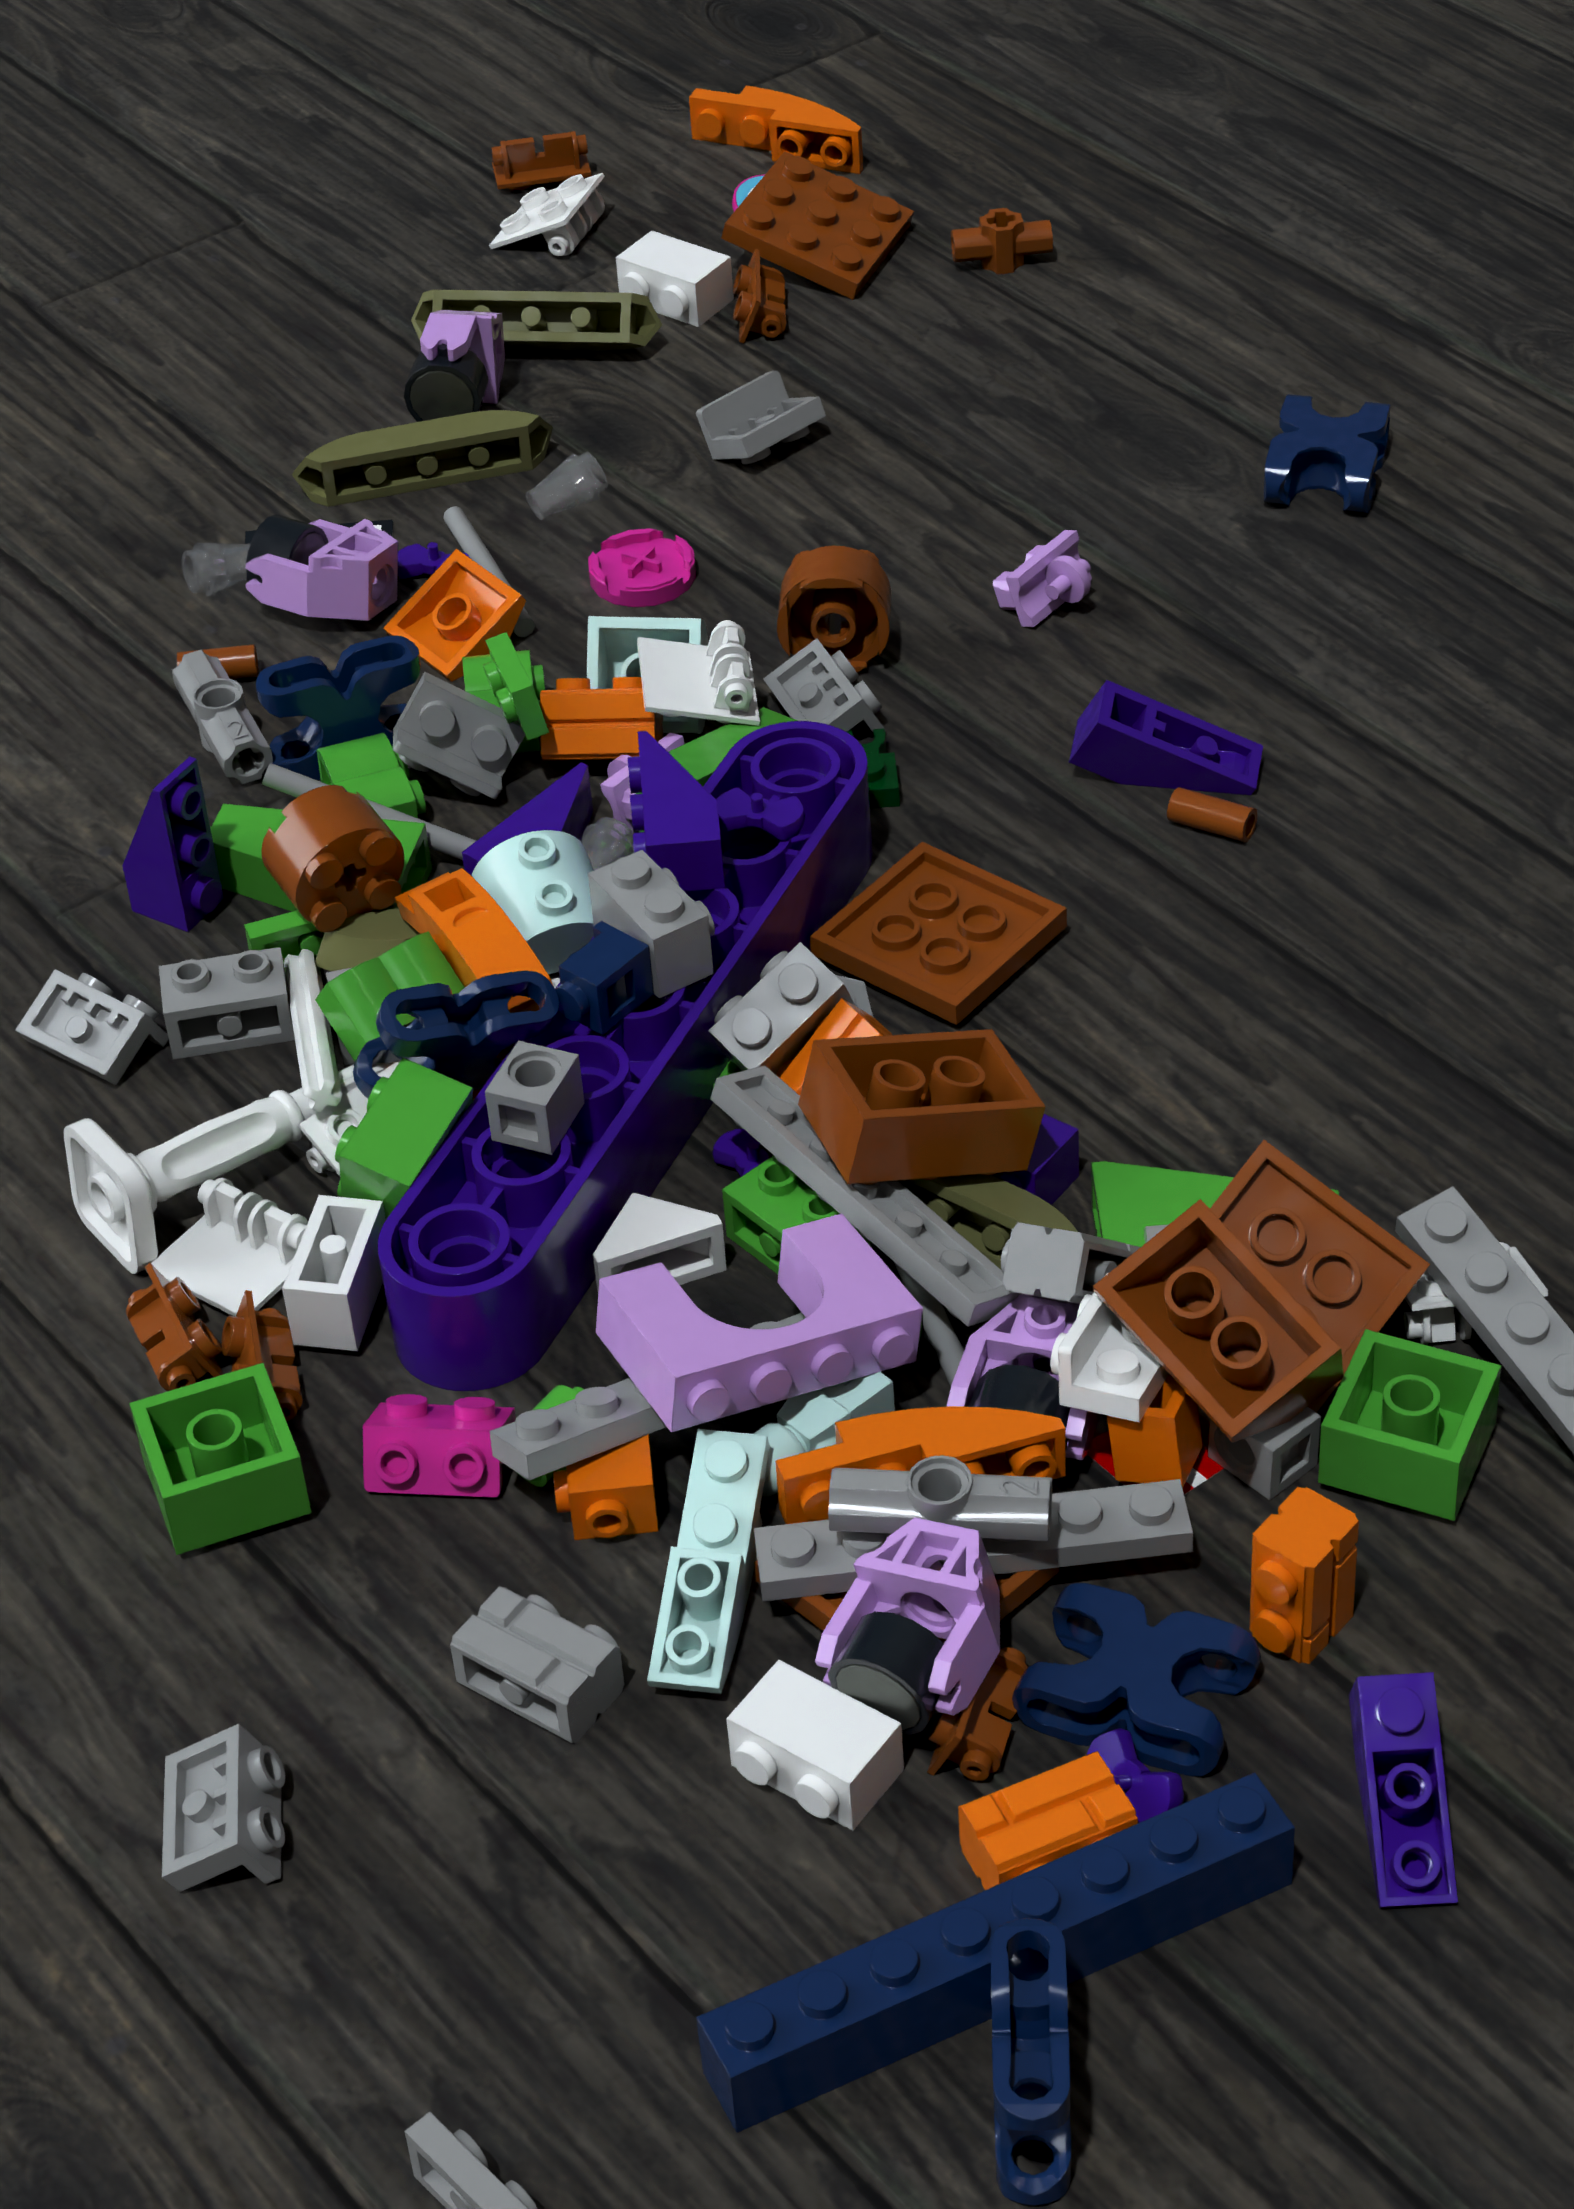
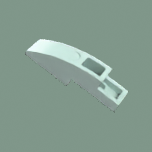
(712, 1563)

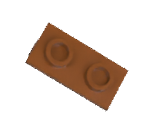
(519, 167)
(759, 299)
(166, 1326)
(267, 1339)
(974, 1735)

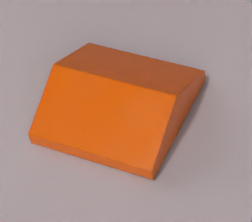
(457, 614)

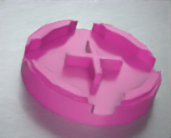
(642, 568)

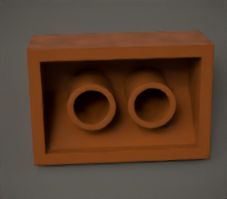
(1222, 1325)

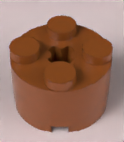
(837, 598)
(334, 857)

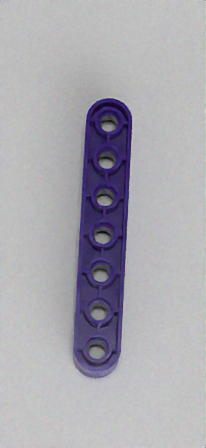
(504, 1237)

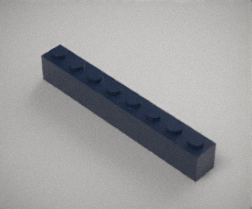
(936, 1972)

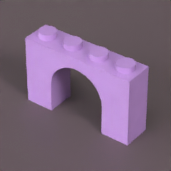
(707, 1370)

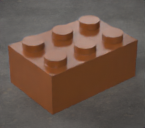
(920, 1106)

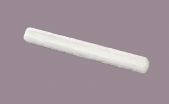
(311, 1032)

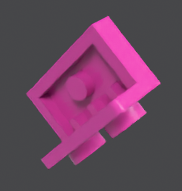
(433, 1447)

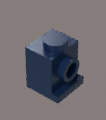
(605, 979)

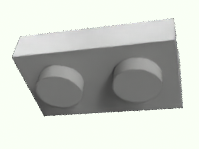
(755, 418)

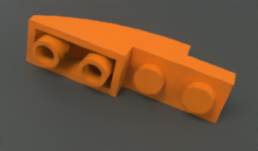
(778, 124)
(469, 930)
(981, 1437)

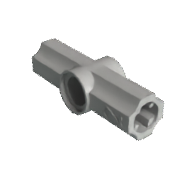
(222, 716)
(941, 1492)

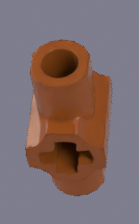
(1001, 241)

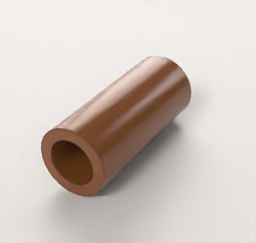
(238, 661)
(1212, 814)

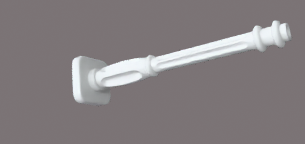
(121, 1190)

